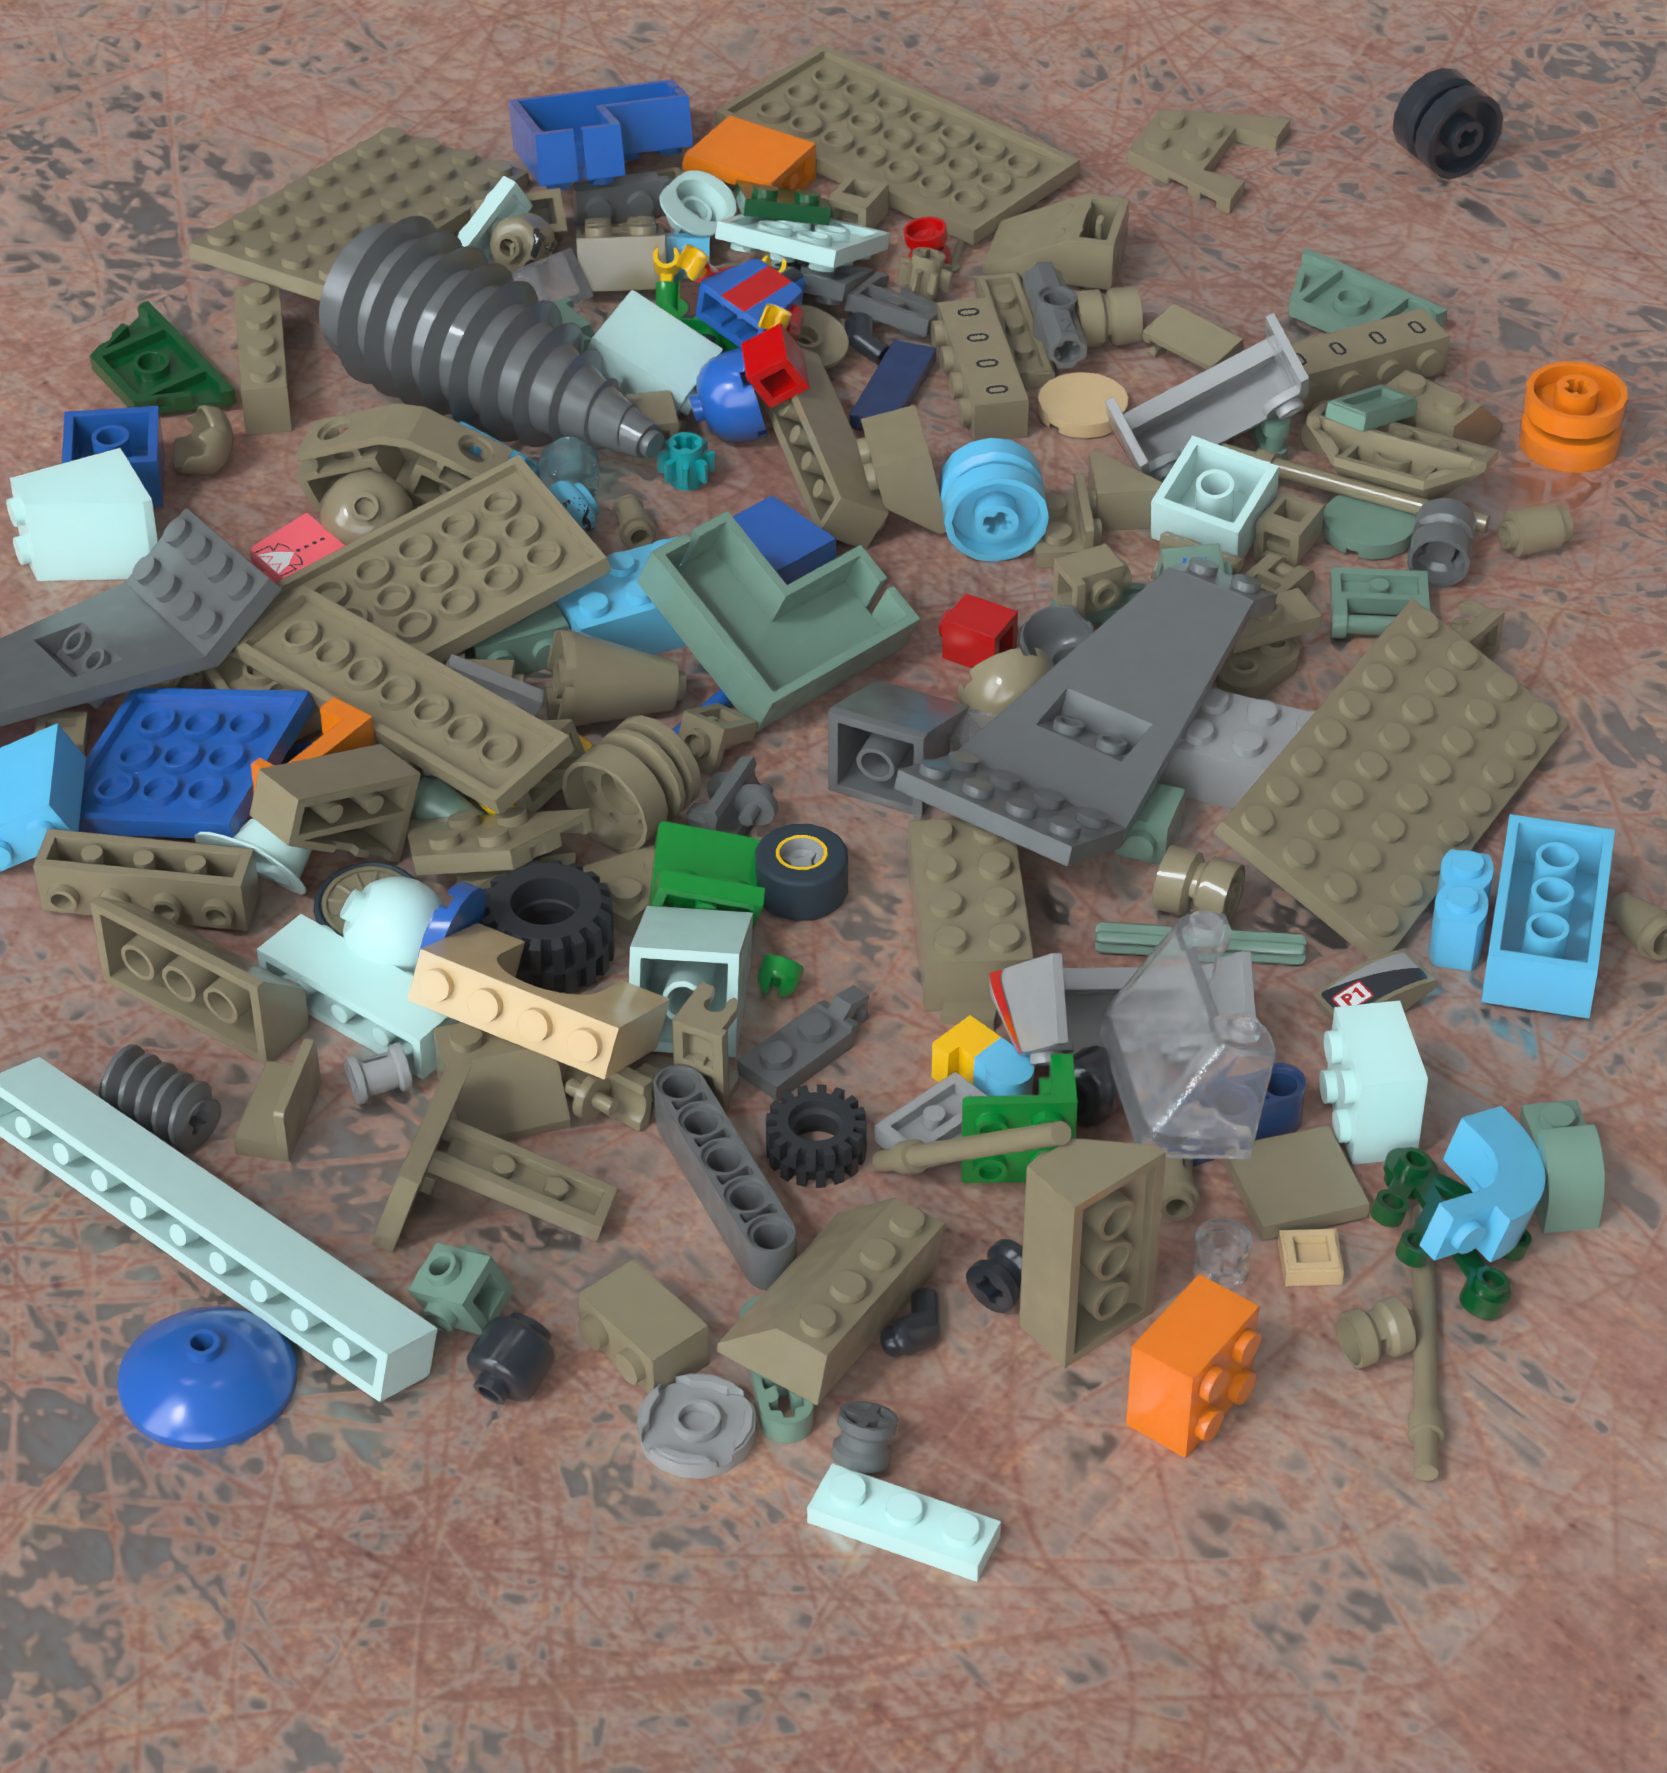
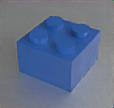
(131, 429)

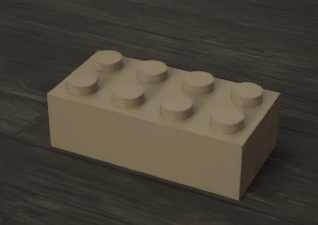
(964, 908)

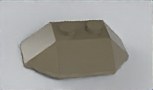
(1400, 456)

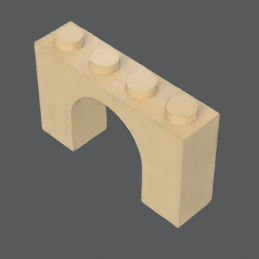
(475, 983)

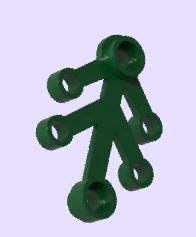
(1415, 1176)

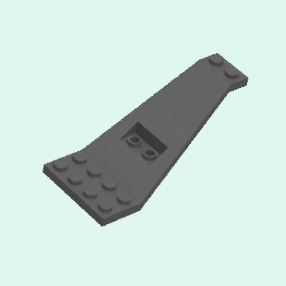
(164, 622)
(1098, 729)

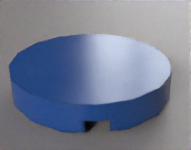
(463, 911)

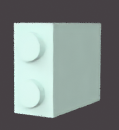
(652, 351)
(82, 519)
(692, 946)

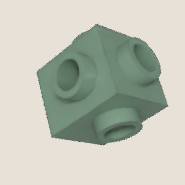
(460, 1288)

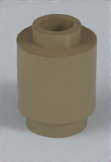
(1535, 529)

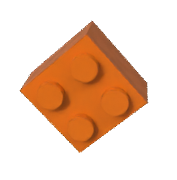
(1193, 1366)

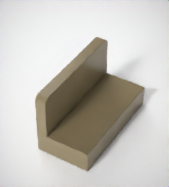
(280, 1106)

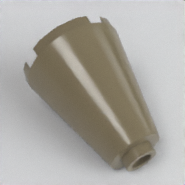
(608, 680)

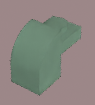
(1571, 1163)

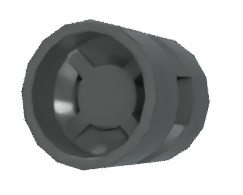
(1442, 541)

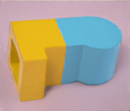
(982, 1060)

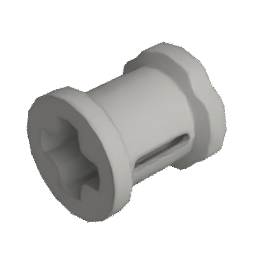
(378, 1073)

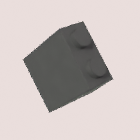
(883, 732)

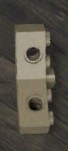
(398, 439)

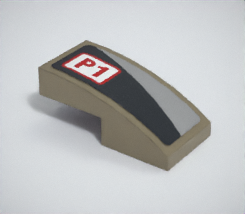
(1381, 979)

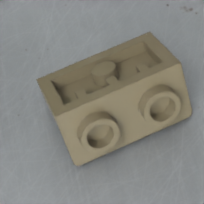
(1070, 524)

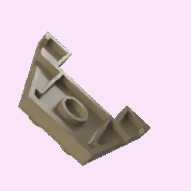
(1191, 145)

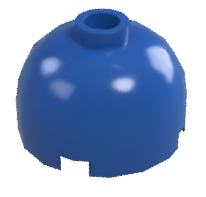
(728, 399)

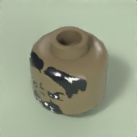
(521, 240)

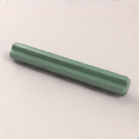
(1144, 938)

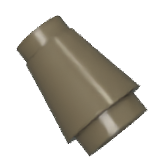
(1642, 924)

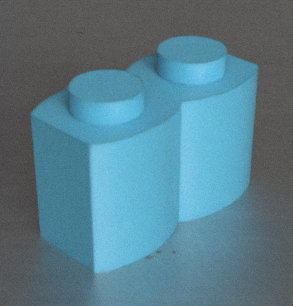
(1460, 910)

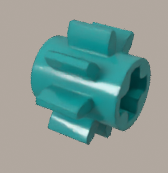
(686, 461)

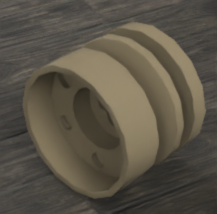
(633, 782)

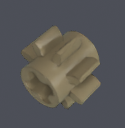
(925, 272)

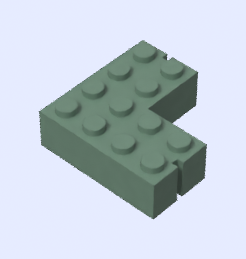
(771, 640)

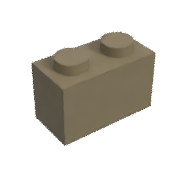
(642, 1327)

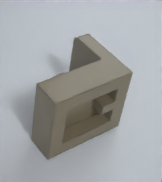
(711, 731)

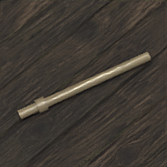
(1348, 486)
(915, 1155)
(1425, 1420)

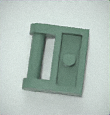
(1372, 592)

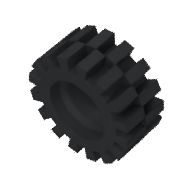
(818, 1158)

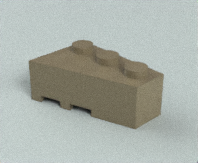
(339, 802)

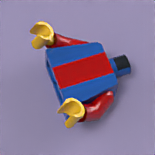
(745, 297)

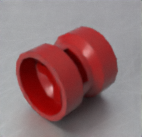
(928, 233)

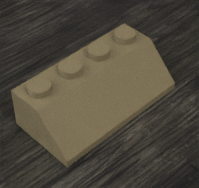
(198, 980)
(1089, 1243)
(836, 1297)

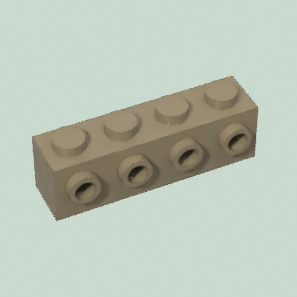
(171, 878)

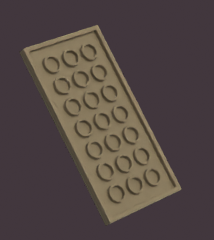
(927, 148)
(308, 223)
(448, 570)
(1390, 778)

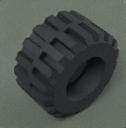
(560, 917)

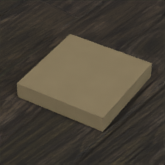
(1297, 1183)

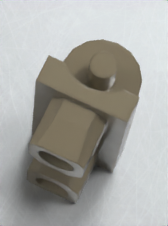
(622, 1096)

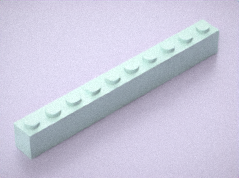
(215, 1231)

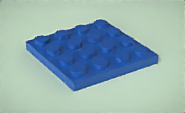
(184, 759)

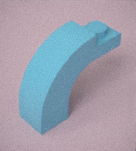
(1506, 1181)

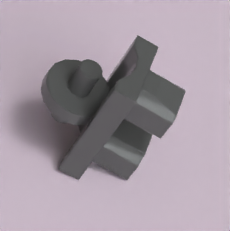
(735, 801)

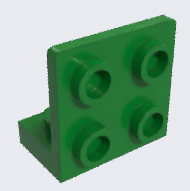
(705, 870)
(996, 1113)

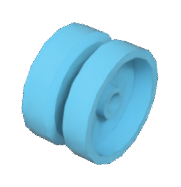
(993, 499)

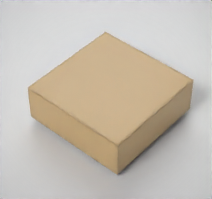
(1310, 1257)

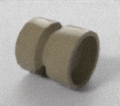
(1110, 316)
(1193, 885)

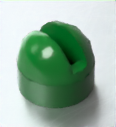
(780, 973)

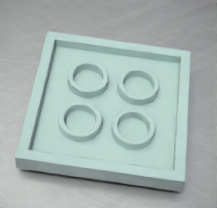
(818, 244)

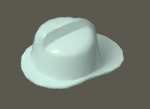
(696, 203)
(272, 856)

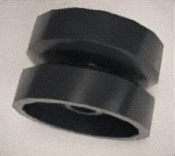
(1447, 123)

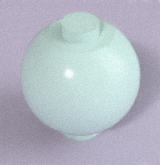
(389, 920)

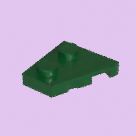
(781, 204)

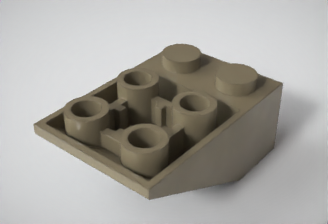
(1078, 235)
(620, 254)

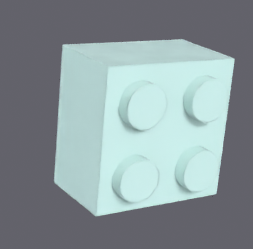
(1214, 496)
(1373, 1080)

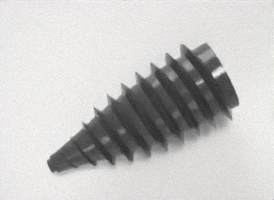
(470, 342)

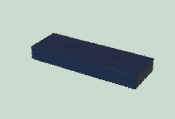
(894, 381)

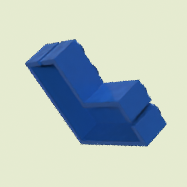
(597, 130)

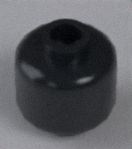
(1095, 1086)
(510, 1358)

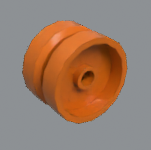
(1573, 416)

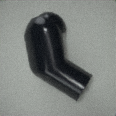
(861, 338)
(915, 1330)

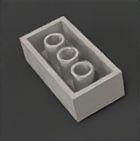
(1230, 746)

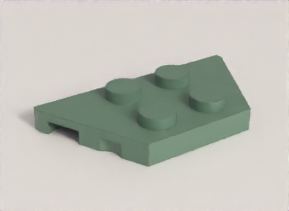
(1340, 297)

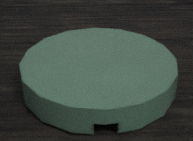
(1366, 528)

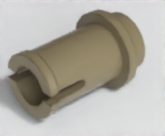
(635, 527)
(1179, 1193)

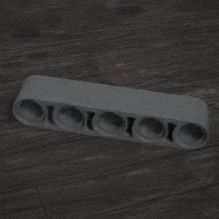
(724, 1175)

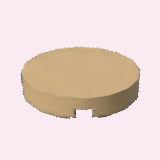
(1078, 404)

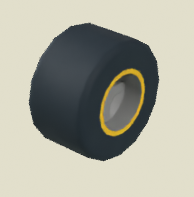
(802, 871)

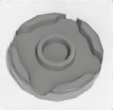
(696, 1426)

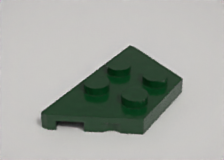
(158, 367)

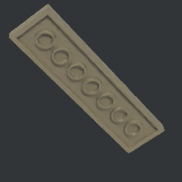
(415, 701)

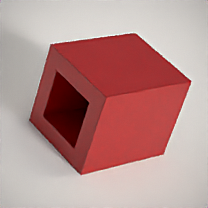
(775, 365)
(977, 630)

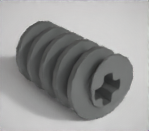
(160, 1098)

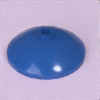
(207, 1378)

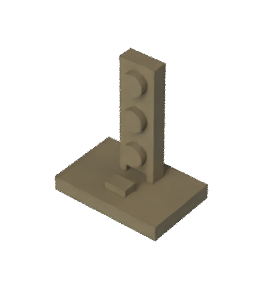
(491, 1169)

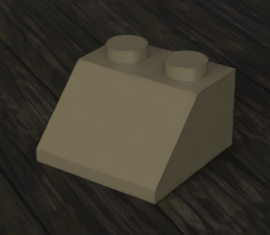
(1446, 410)
(901, 466)
(508, 1086)

